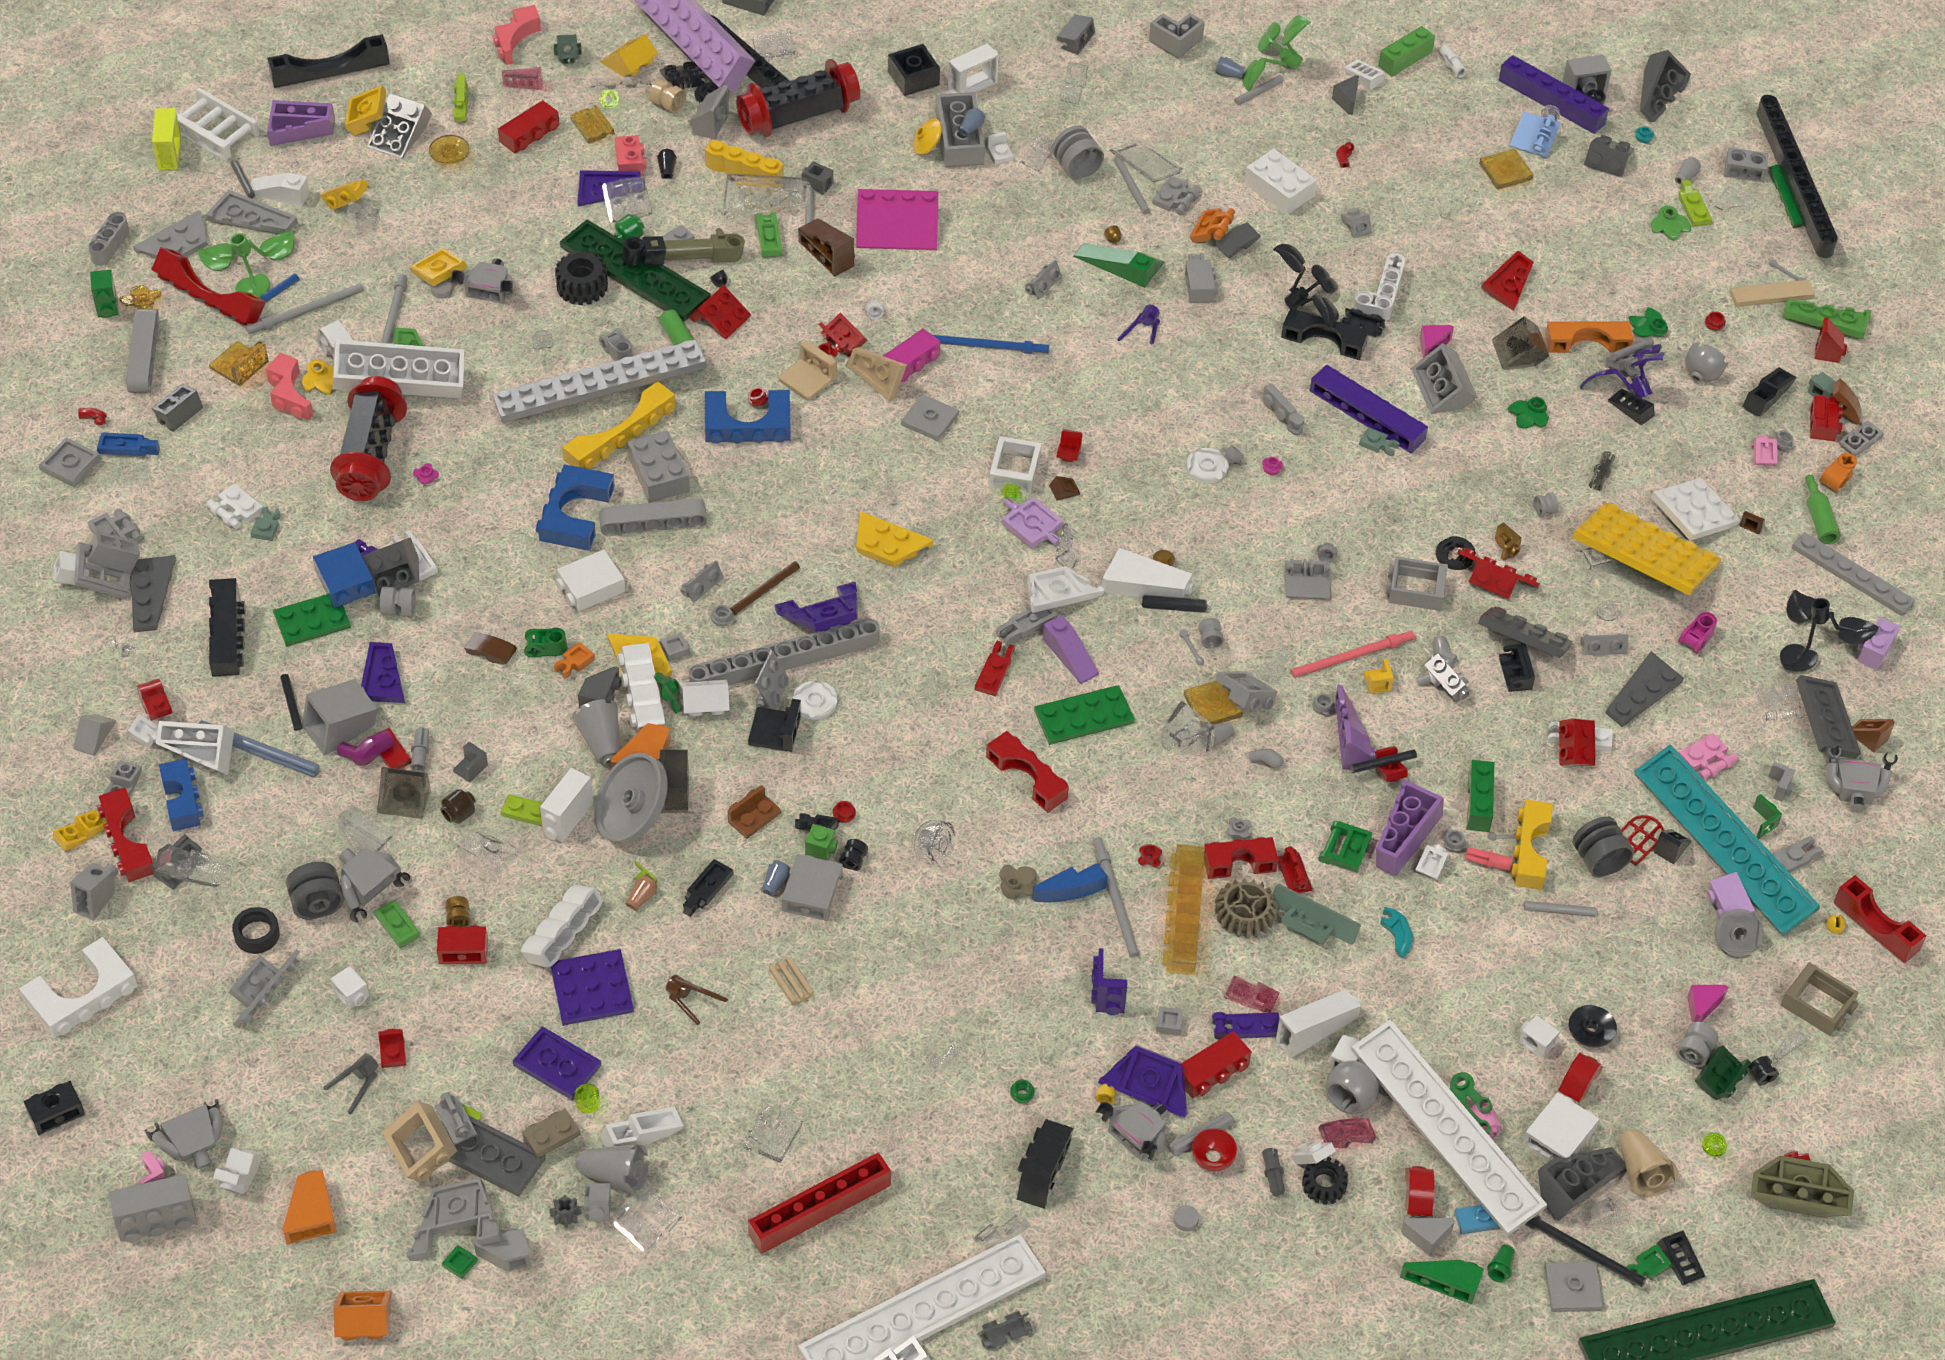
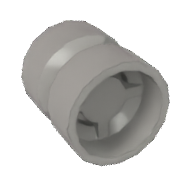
(397, 601)
(1697, 1044)

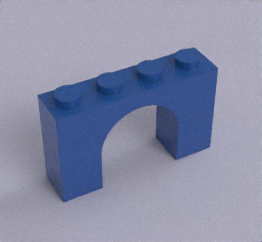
(724, 428)
(573, 484)

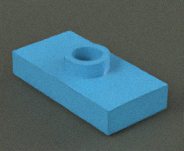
(1474, 1219)

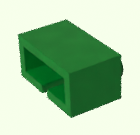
(104, 293)

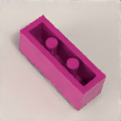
(916, 352)

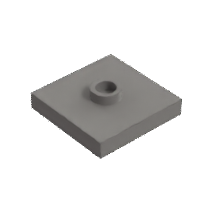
(930, 417)
(70, 462)
(1573, 1286)

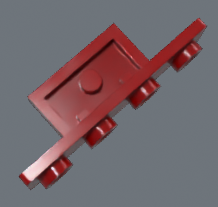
(1493, 577)

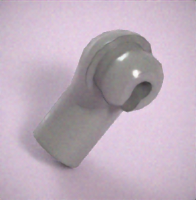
(1440, 647)
(1268, 756)

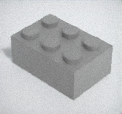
(658, 466)
(153, 1208)

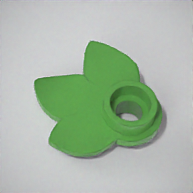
(1672, 224)

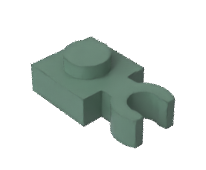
(1377, 440)
(266, 527)

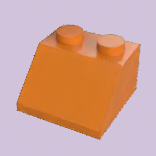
(362, 1314)

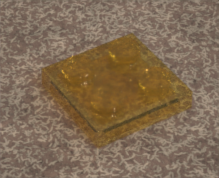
(1506, 169)
(1212, 702)

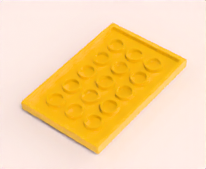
(1647, 548)

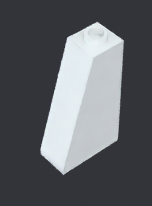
(1140, 576)
(1316, 1021)

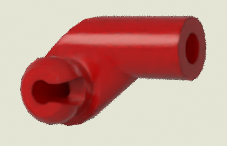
(87, 413)

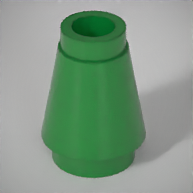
(1501, 1264)

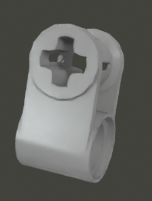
(616, 345)

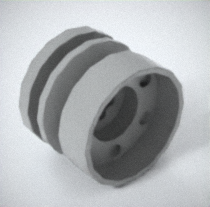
(1077, 152)

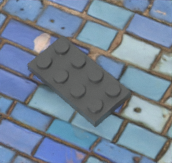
(1525, 632)
(1827, 716)
(497, 1158)

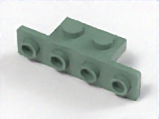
(1313, 918)

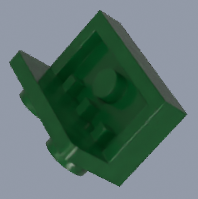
(1722, 1074)

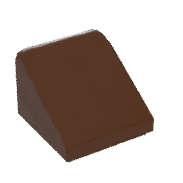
(1063, 488)
(1752, 522)

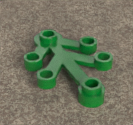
(1467, 1089)

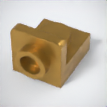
(1508, 540)

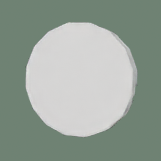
(1211, 470)
(817, 699)

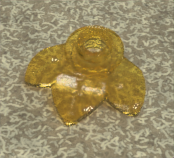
(141, 297)

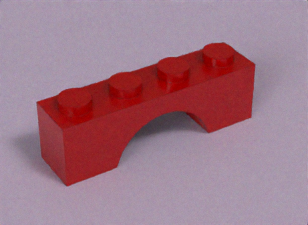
(1009, 753)
(118, 813)
(1858, 902)

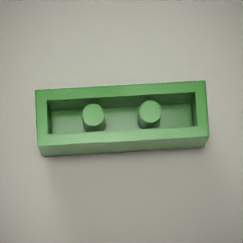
(1406, 51)

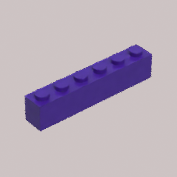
(1550, 91)
(1368, 408)

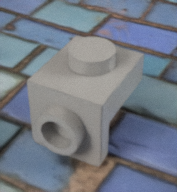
(1358, 221)
(1784, 776)

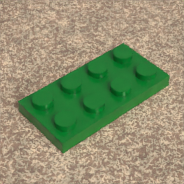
(1084, 714)

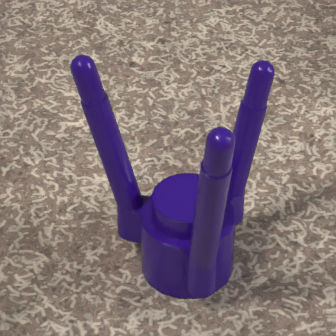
(1148, 317)

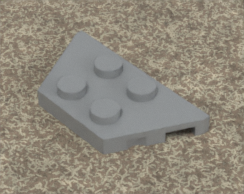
(184, 237)

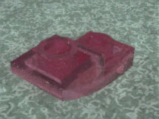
(1256, 997)
(1345, 1131)

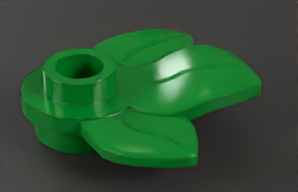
(1649, 324)
(1529, 414)
(670, 690)

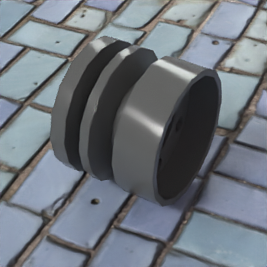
(1603, 846)

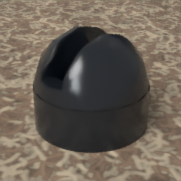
(719, 278)

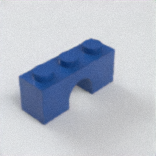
(183, 810)

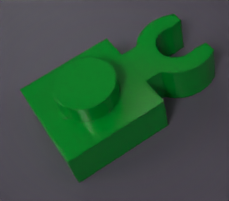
(1651, 1263)

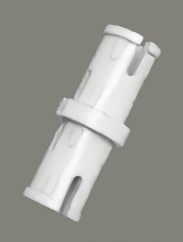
(1453, 61)

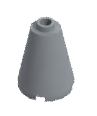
(599, 728)
(615, 1165)

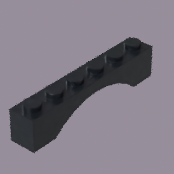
(290, 70)

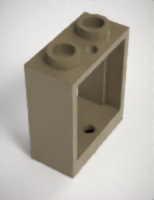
(1830, 986)

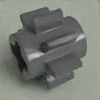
(565, 1211)

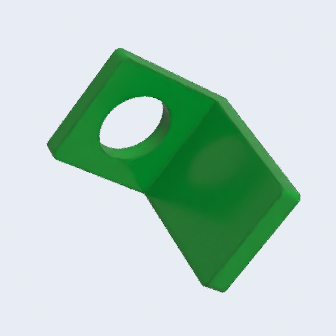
(1769, 813)

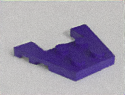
(825, 613)

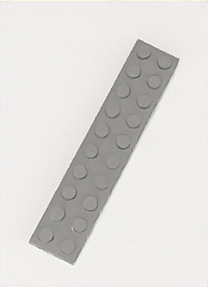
(599, 380)

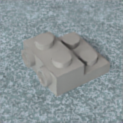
(1247, 690)

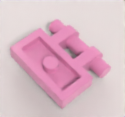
(1706, 750)

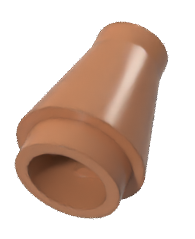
(642, 891)

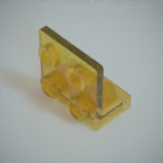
(240, 362)

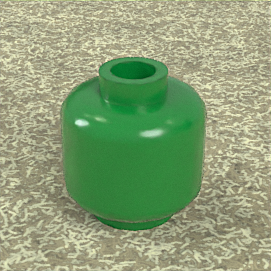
(629, 227)

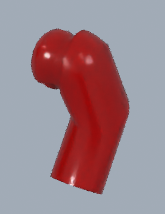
(1343, 153)

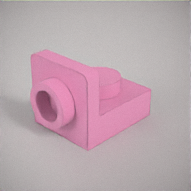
(1765, 451)

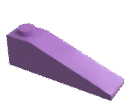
(1353, 738)

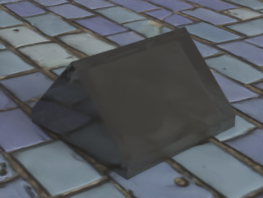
(403, 792)

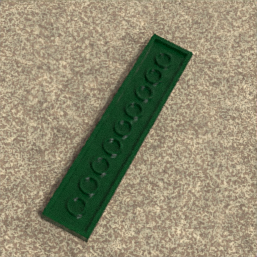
(1717, 1327)

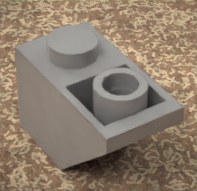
(507, 1254)

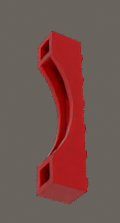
(177, 268)

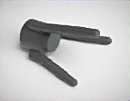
(363, 1067)

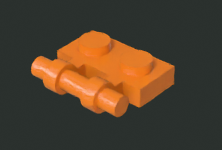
(1209, 225)

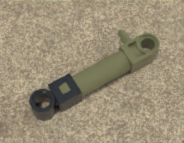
(656, 250)

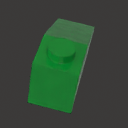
(1449, 1277)

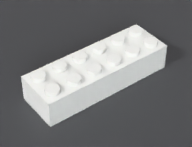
(414, 368)

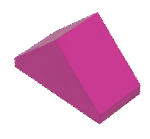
(1433, 336)
(1704, 1000)

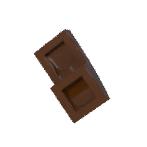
(492, 647)

